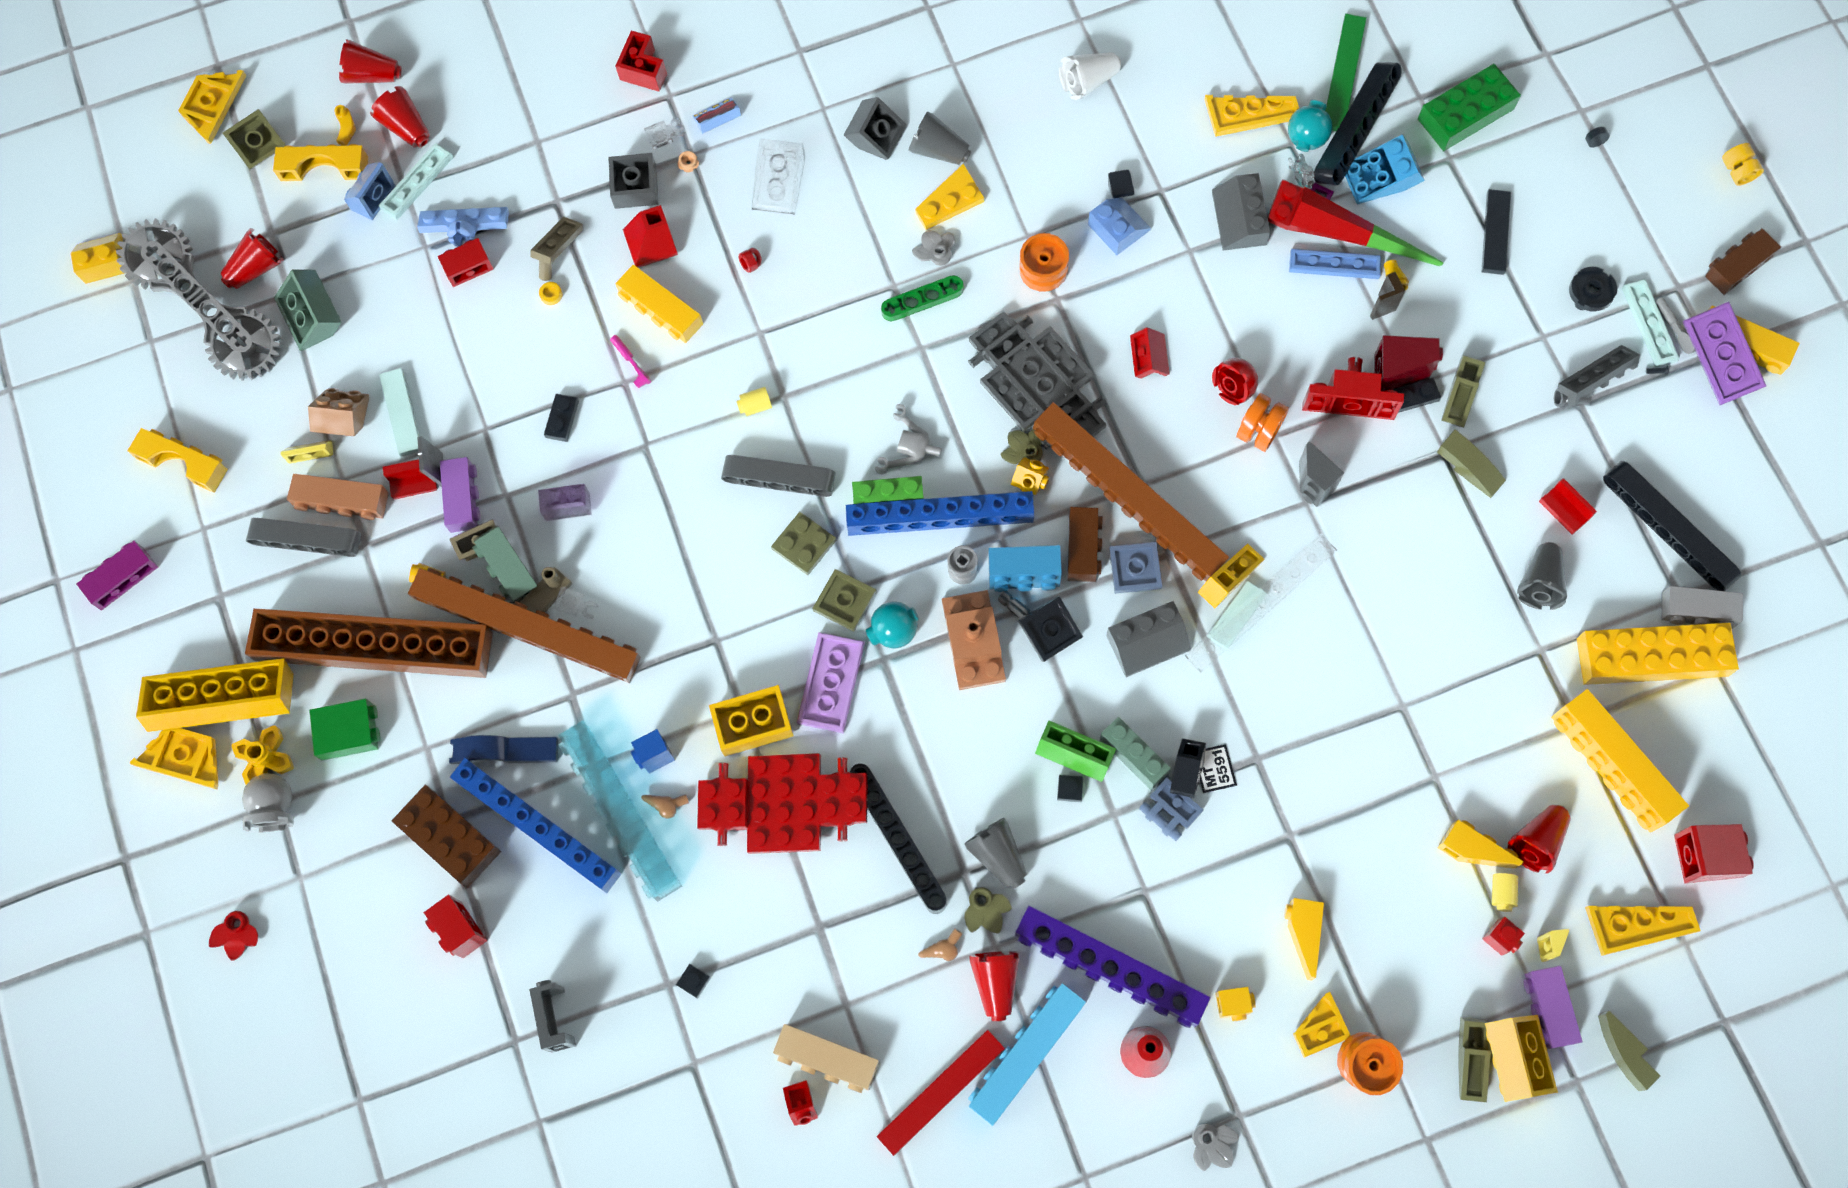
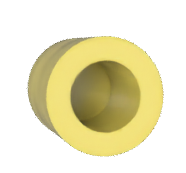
(754, 401)
(1505, 891)

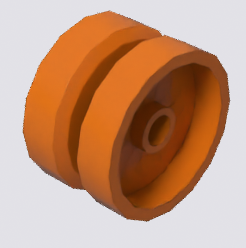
(1044, 262)
(1260, 421)
(1370, 1063)

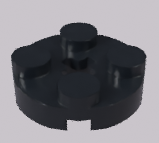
(1589, 301)

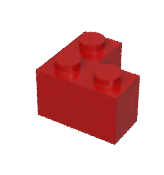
(638, 65)

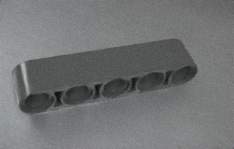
(778, 475)
(303, 537)

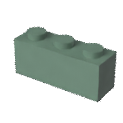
(504, 563)
(1135, 753)

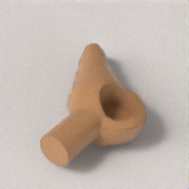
(665, 804)
(944, 948)

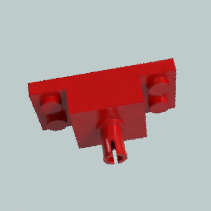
(1353, 394)

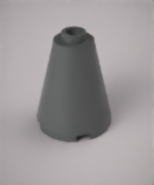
(939, 141)
(1544, 579)
(999, 853)

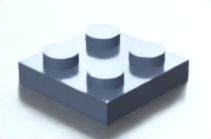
(1135, 567)

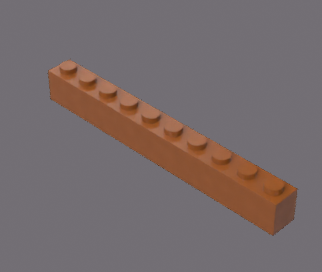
(1129, 492)
(524, 625)

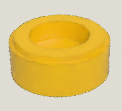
(550, 293)

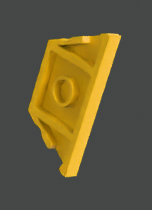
(210, 101)
(181, 756)

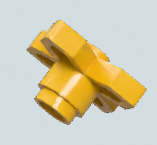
(263, 754)

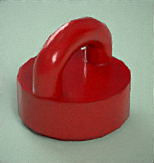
(748, 261)

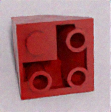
(649, 237)

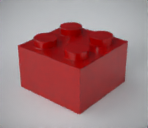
(454, 926)

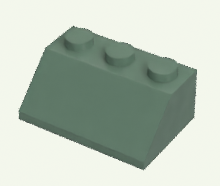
(307, 308)

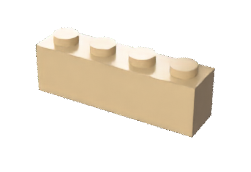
(826, 1057)

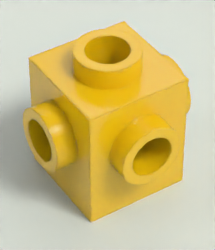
(1030, 476)

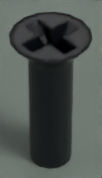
(1657, 370)

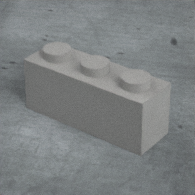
(1701, 606)

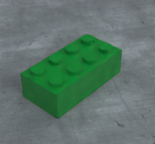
(1469, 107)

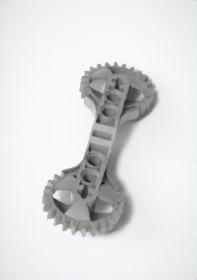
(170, 244)

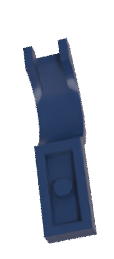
(505, 749)

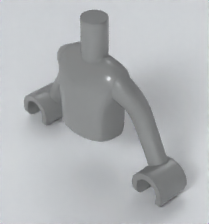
(911, 443)

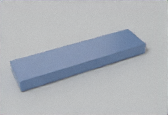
(1335, 264)

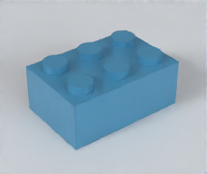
(1024, 568)

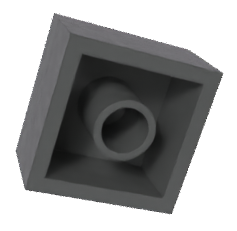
(633, 180)

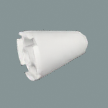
(1087, 72)

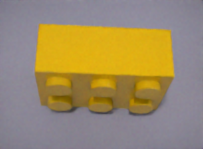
(751, 720)
(1520, 1058)

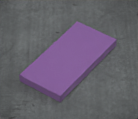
(1724, 353)

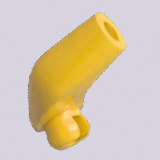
(347, 125)

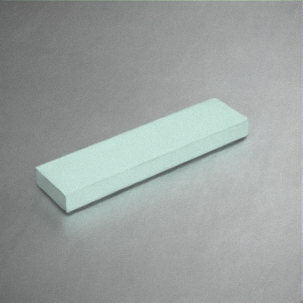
(416, 181)
(1650, 323)
(400, 411)

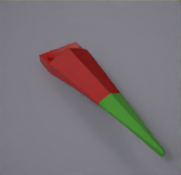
(1310, 213)

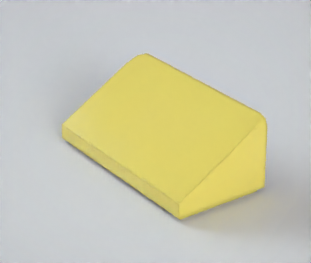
(308, 452)
(1551, 944)

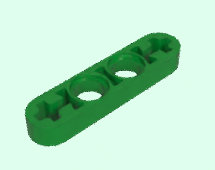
(921, 295)

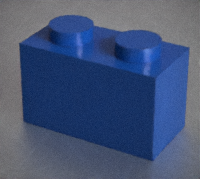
(651, 751)

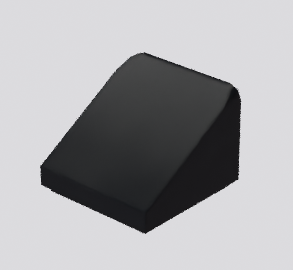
(1120, 184)

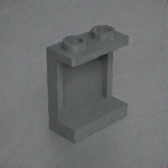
(545, 1017)

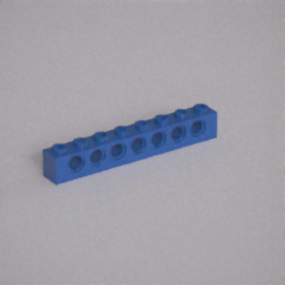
(940, 513)
(535, 825)

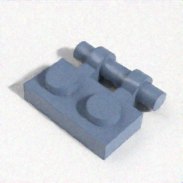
(1180, 807)

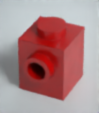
(1504, 936)

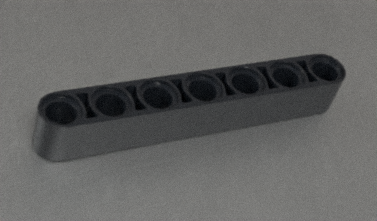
(1357, 123)
(1672, 526)
(906, 847)

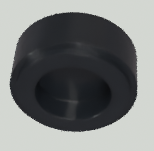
(1597, 137)

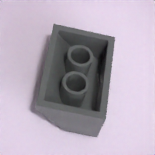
(1241, 212)
(1149, 639)

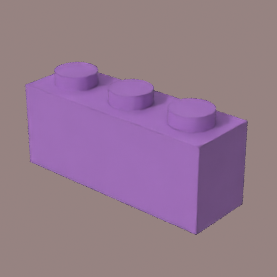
(459, 494)
(1553, 1007)

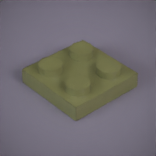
(803, 543)
(844, 600)

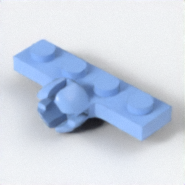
(462, 223)

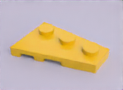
(951, 198)

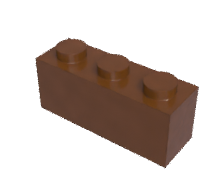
(1742, 260)
(1084, 544)

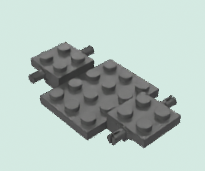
(1034, 374)

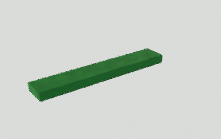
(1345, 68)

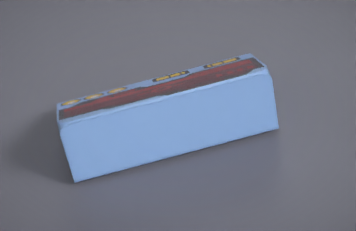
(717, 115)

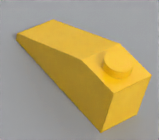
(1230, 575)
(1305, 929)

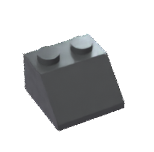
(875, 128)
(1317, 475)

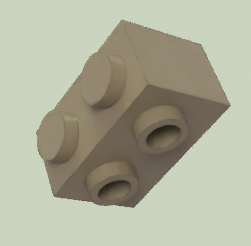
(464, 541)

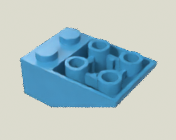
(1384, 171)

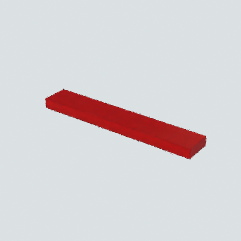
(940, 1092)

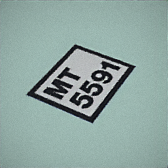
(1217, 770)

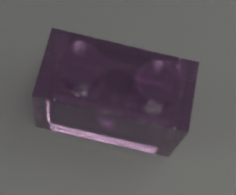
(564, 502)

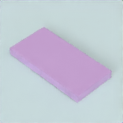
(830, 682)

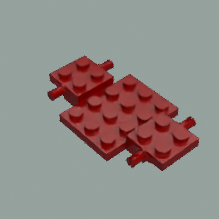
(783, 803)

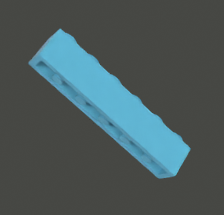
(1027, 1054)

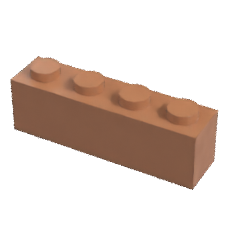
(337, 496)

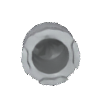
(267, 802)

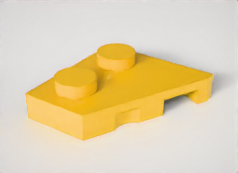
(1321, 1027)

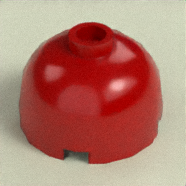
(1235, 380)

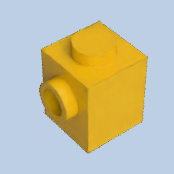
(1235, 1003)

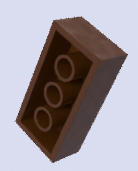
(446, 836)

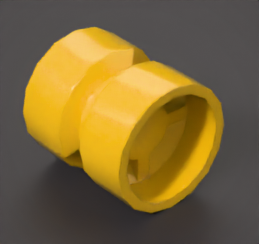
(1742, 163)

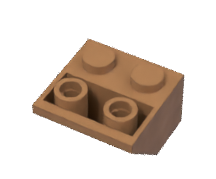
(338, 412)

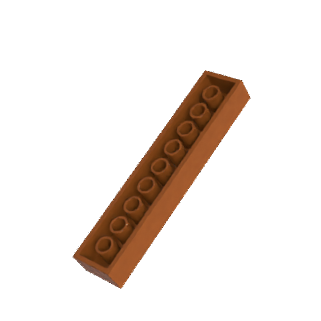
(370, 643)

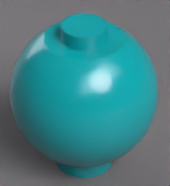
(1310, 126)
(893, 625)

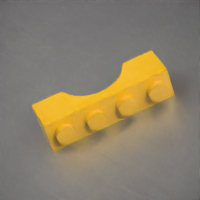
(295, 162)
(155, 449)

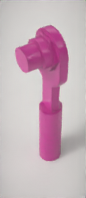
(642, 377)

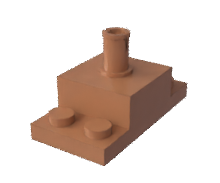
(973, 640)

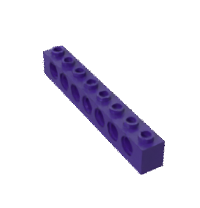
(1195, 1001)

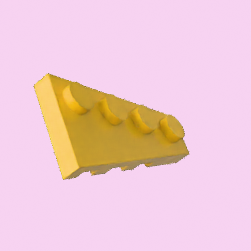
(1242, 114)
(1636, 926)

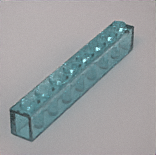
(620, 811)

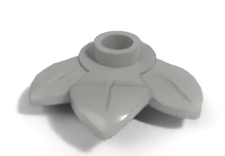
(935, 247)
(1216, 1149)

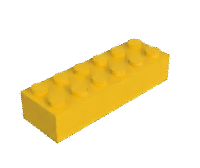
(1657, 653)
(215, 695)
(1619, 761)

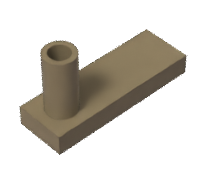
(553, 244)
(547, 590)

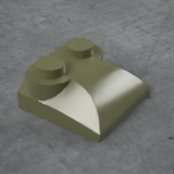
(253, 139)

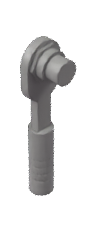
(1683, 338)

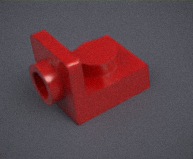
(800, 1103)

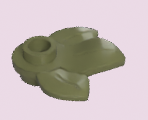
(1021, 445)
(987, 914)

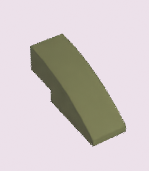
(1463, 391)
(1471, 463)
(1627, 1052)
(1473, 1060)

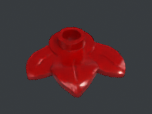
(234, 938)

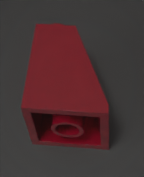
(1406, 360)

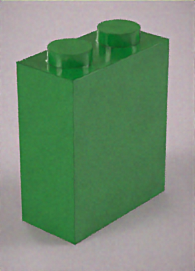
(344, 729)

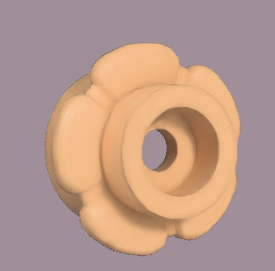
(685, 157)

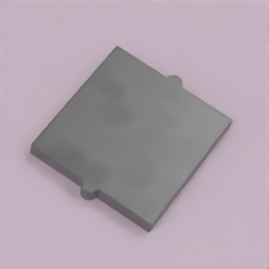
(429, 460)

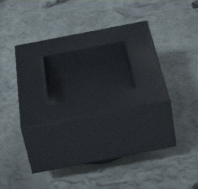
(1070, 788)
(693, 981)

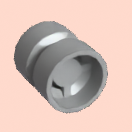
(962, 565)

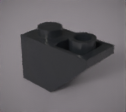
(1188, 768)

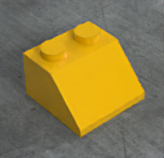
(97, 258)

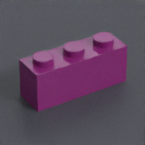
(117, 575)

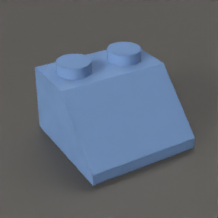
(369, 190)
(1117, 224)

